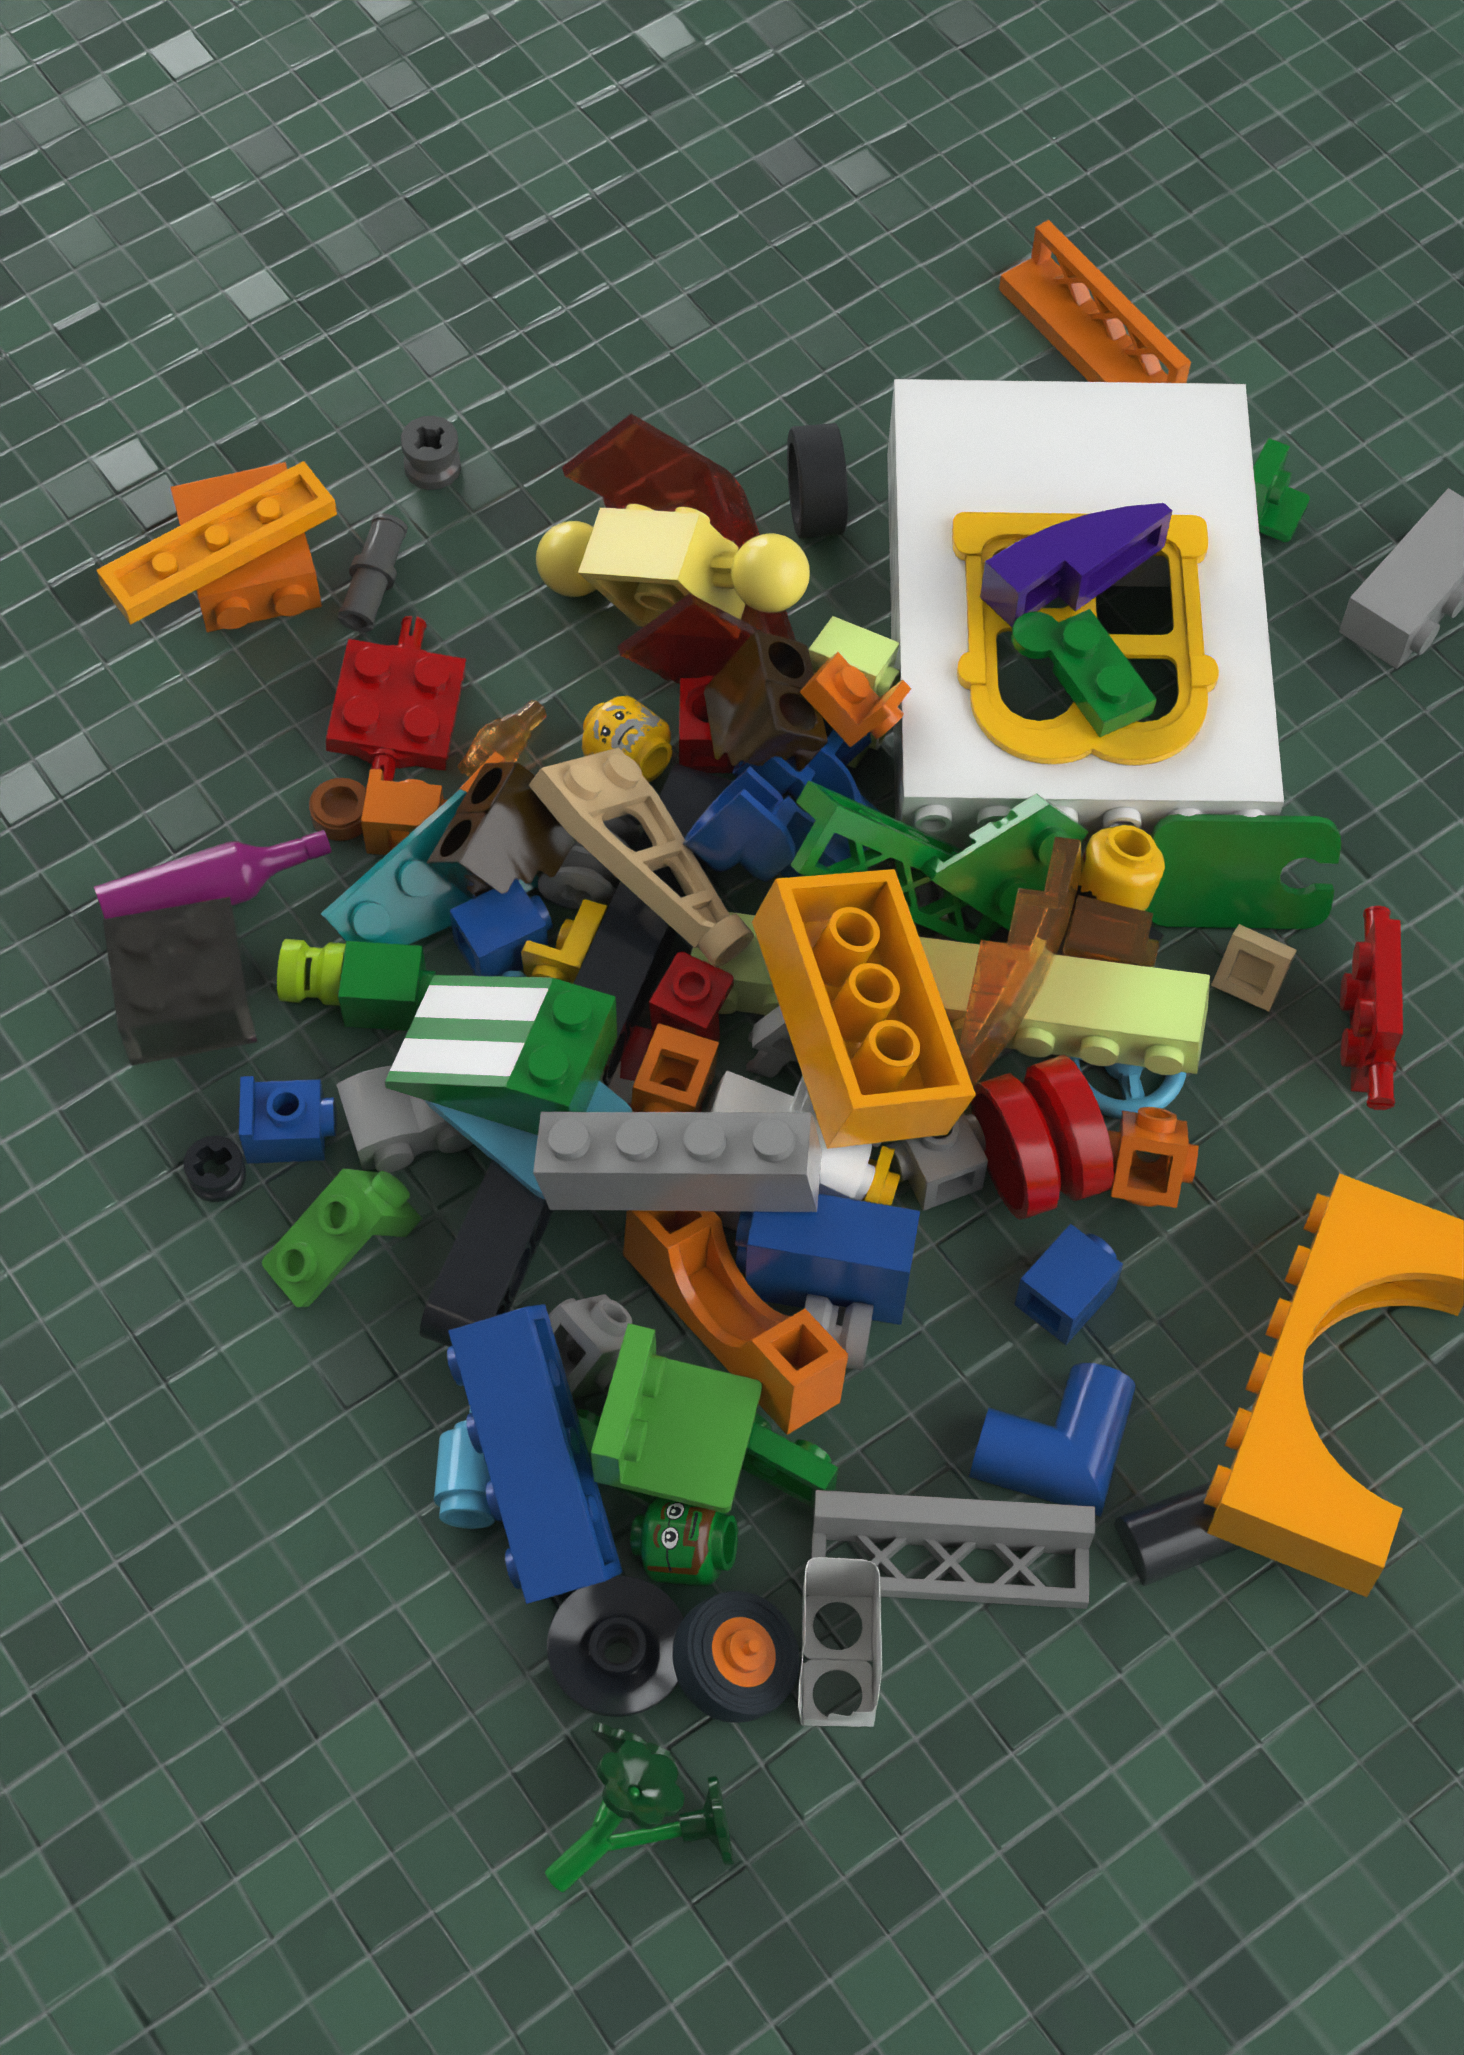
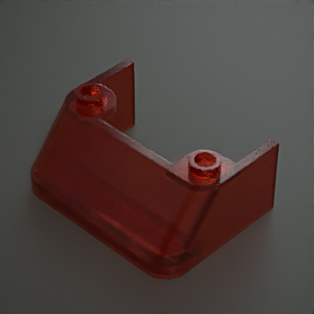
(655, 470)

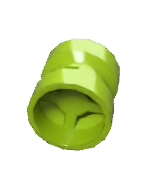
(309, 972)

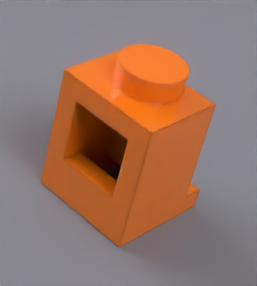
(395, 810)
(674, 1072)

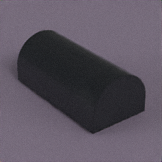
(1171, 1535)

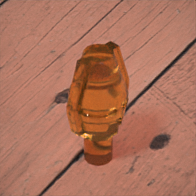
(504, 735)

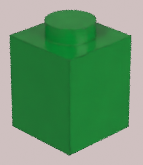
(382, 985)

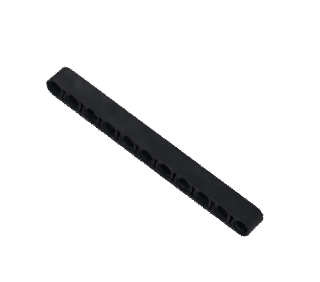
(505, 1216)

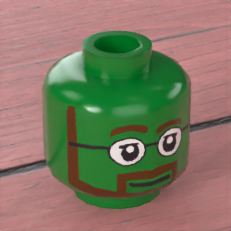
(684, 1542)

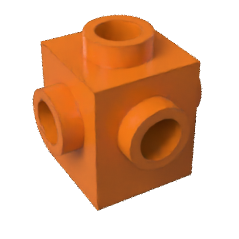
(1157, 1176)

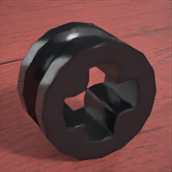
(207, 1185)

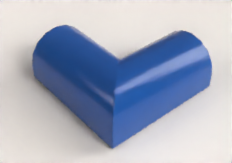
(1064, 1461)

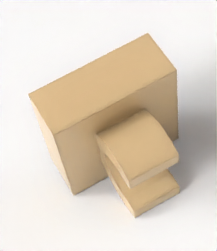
(1253, 967)

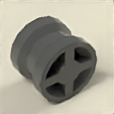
(422, 463)

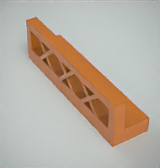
(1084, 329)

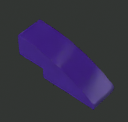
(1073, 559)

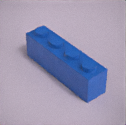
(533, 1453)

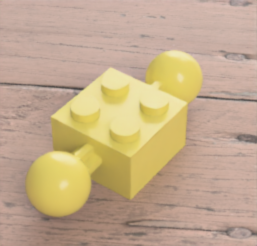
(657, 558)

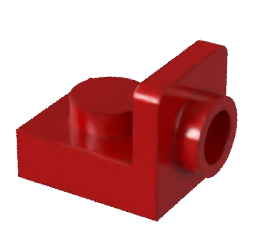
(691, 997)

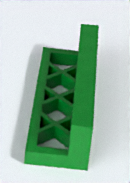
(886, 840)

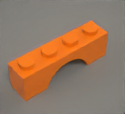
(696, 1275)

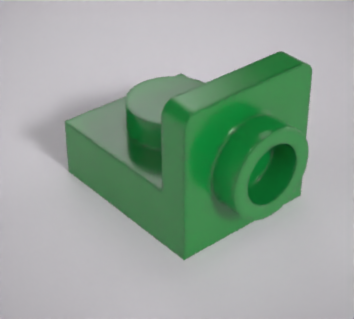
(1277, 504)

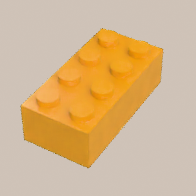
(862, 1008)

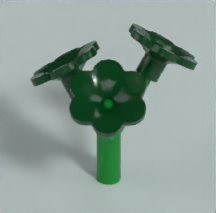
(640, 1787)

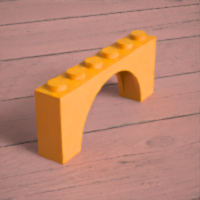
(1284, 1485)

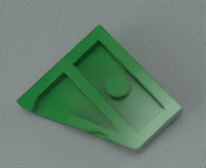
(1005, 858)

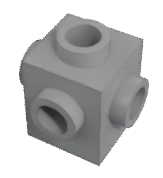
(943, 1165)
(589, 1341)

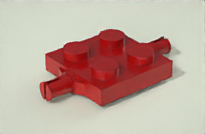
(396, 703)
(1375, 1008)

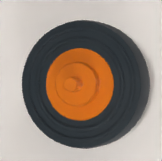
(735, 1656)

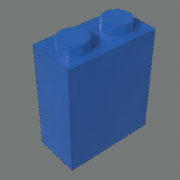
(839, 1252)

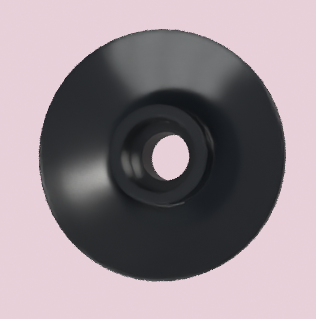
(606, 1614)

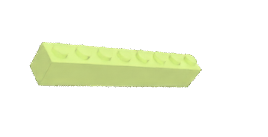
(1082, 1011)

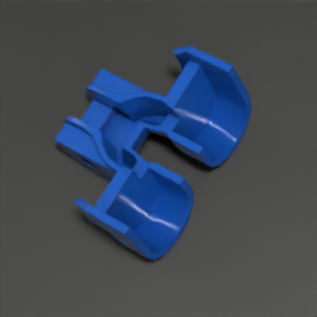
(762, 830)

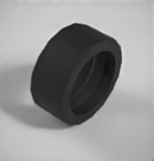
(817, 480)

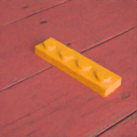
(216, 542)

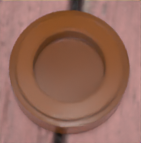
(338, 808)

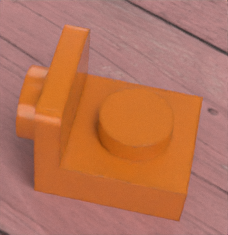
(850, 704)

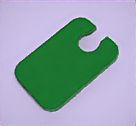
(1230, 869)

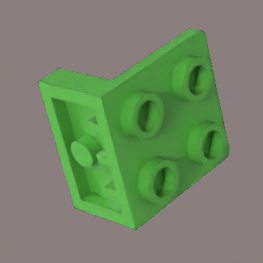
(673, 1427)

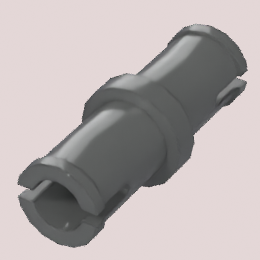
(372, 572)

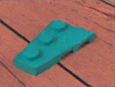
(402, 894)

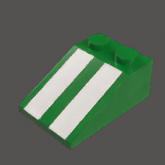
(506, 1047)

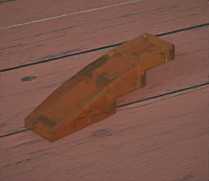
(1014, 972)

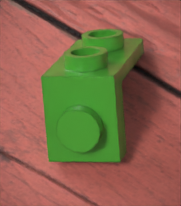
(336, 1229)

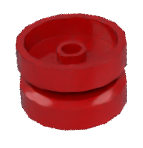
(1043, 1137)

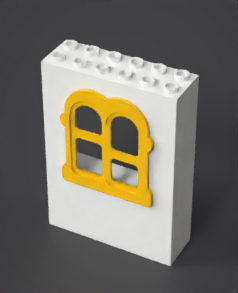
(1005, 460)

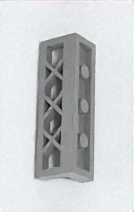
(966, 1526)

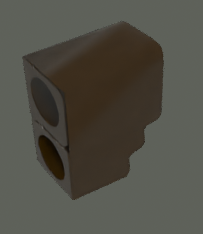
(759, 706)
(500, 834)

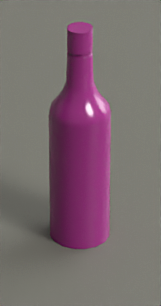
(210, 874)

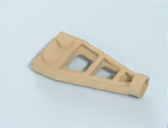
(610, 786)

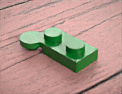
(1087, 667)

